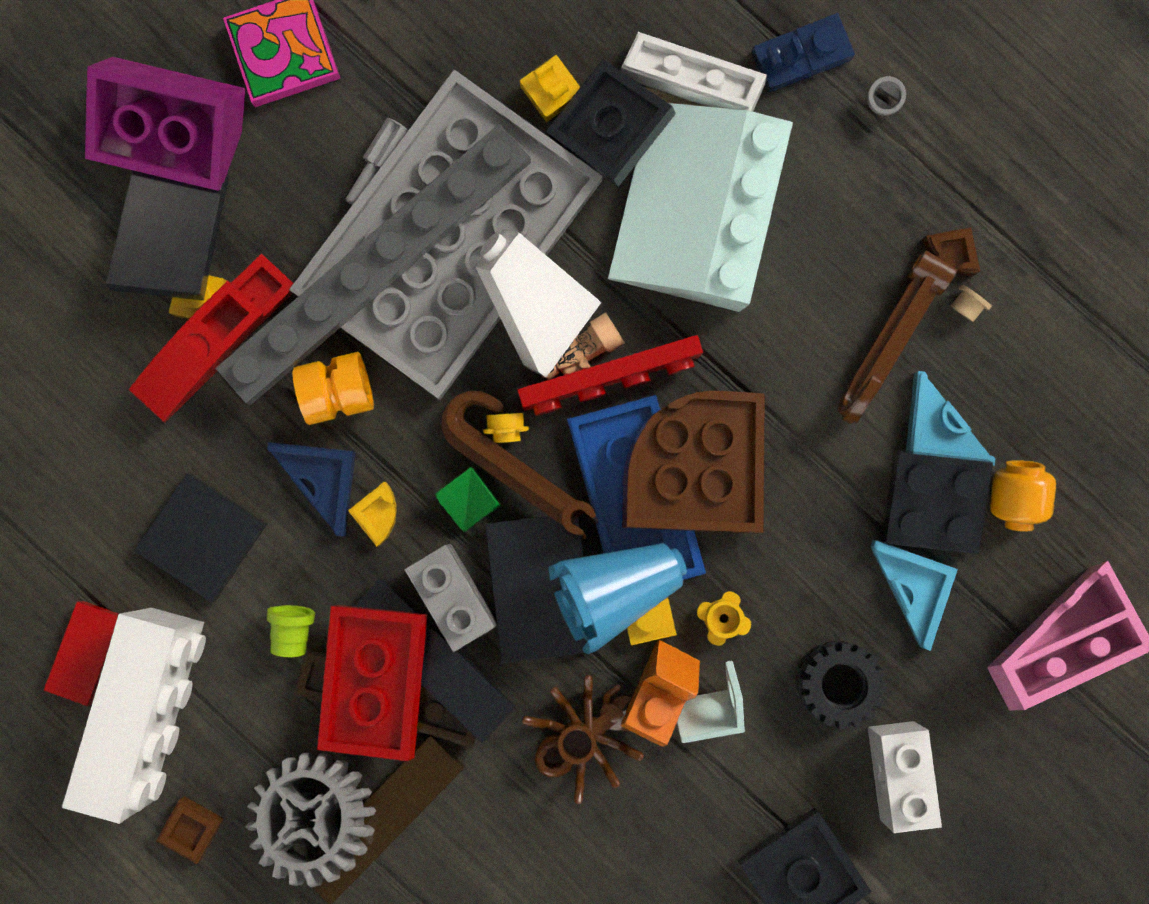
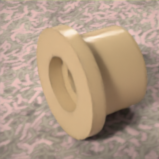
(969, 303)

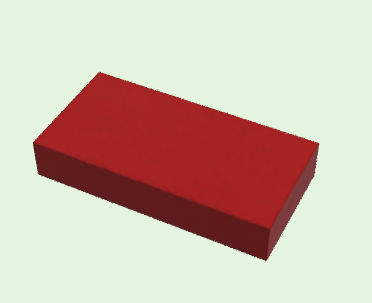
(82, 653)

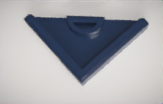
(322, 477)

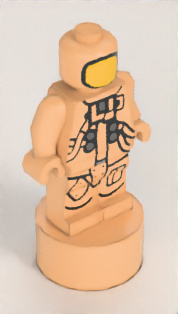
(598, 338)

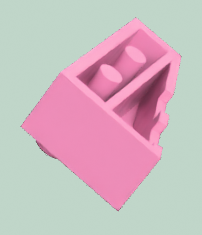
(1071, 641)

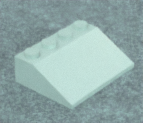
(702, 206)

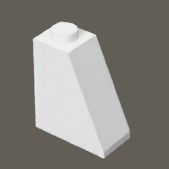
(534, 299)

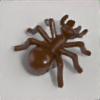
(578, 739)

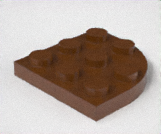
(698, 466)

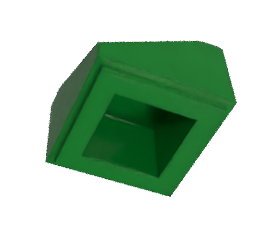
(467, 499)

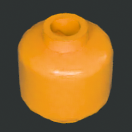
(1022, 494)

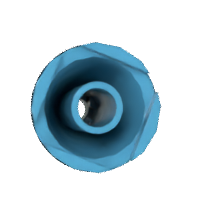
(614, 589)

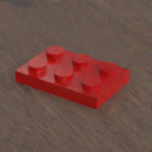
(372, 682)

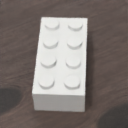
(134, 714)

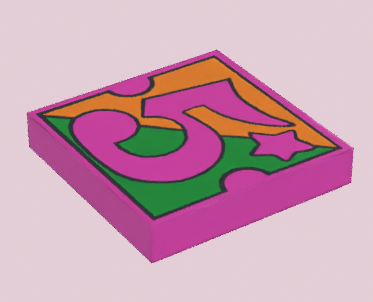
(281, 49)

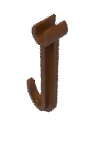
(928, 277)
(508, 468)

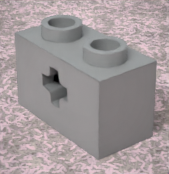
(451, 597)

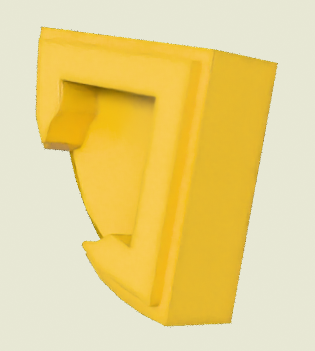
(376, 513)

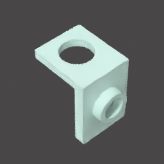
(713, 713)

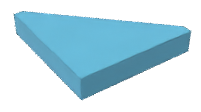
(938, 426)
(919, 588)

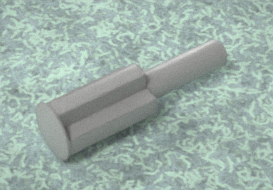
(377, 153)

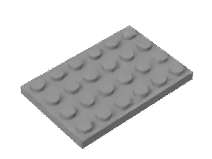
(439, 307)

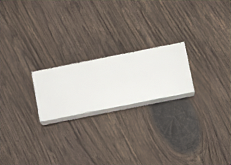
(692, 74)

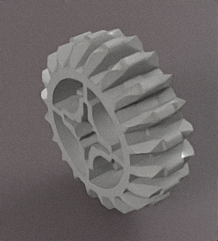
(286, 795)

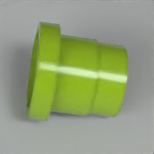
(289, 629)

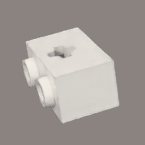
(904, 777)

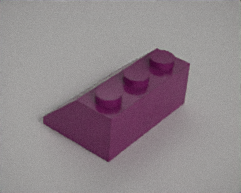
(162, 122)

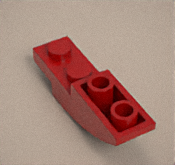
(211, 337)

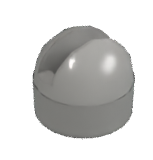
(892, 88)

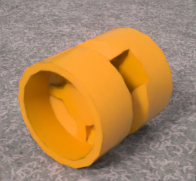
(333, 388)

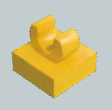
(550, 87)

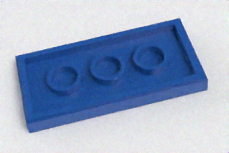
(602, 449)

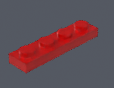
(629, 370)

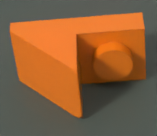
(661, 693)

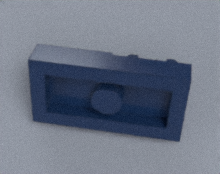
(803, 52)

